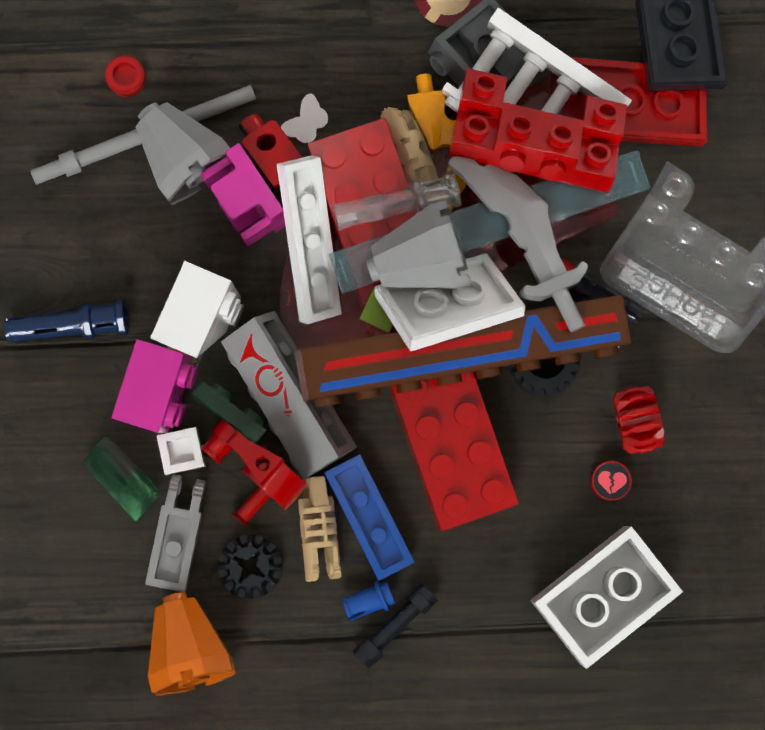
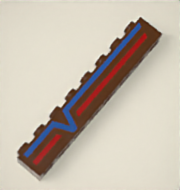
(386, 361)

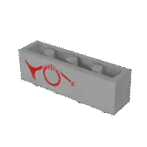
(268, 366)

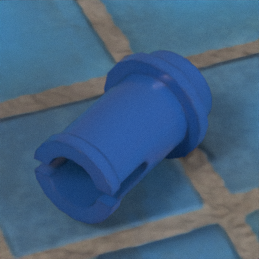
(368, 600)

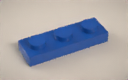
(369, 517)

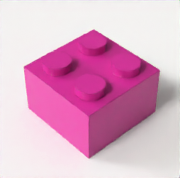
(155, 387)

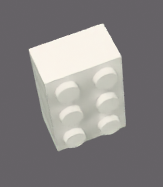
(606, 596)

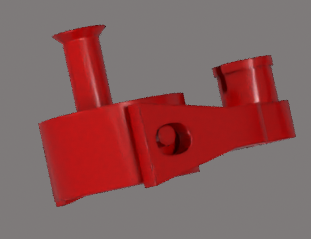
(261, 466)

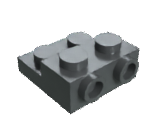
(465, 42)

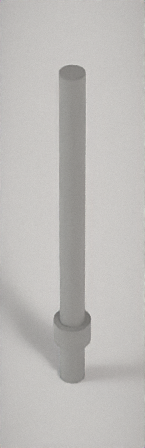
(71, 162)

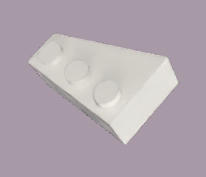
(197, 311)

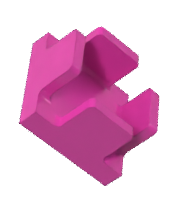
(244, 196)

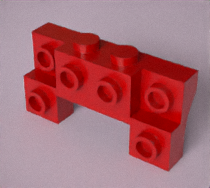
(537, 141)

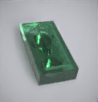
(218, 400)
(122, 478)

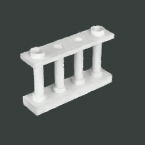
(539, 55)

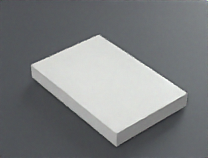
(438, 315)

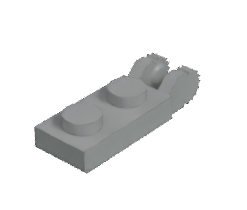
(176, 538)

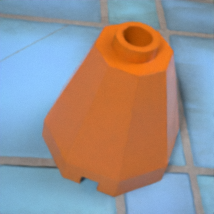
(185, 648)

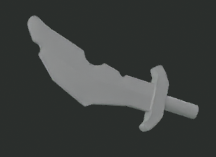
(529, 229)

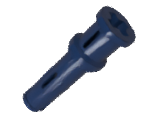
(86, 321)

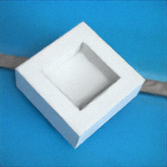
(181, 451)

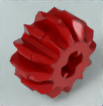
(638, 419)

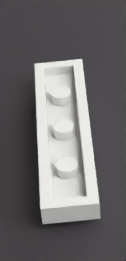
(309, 238)

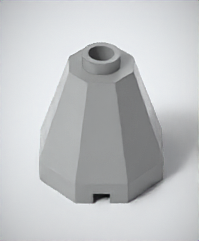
(177, 149)
(421, 253)

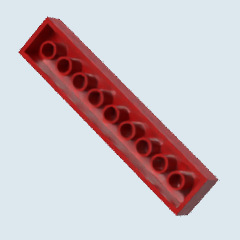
(444, 423)

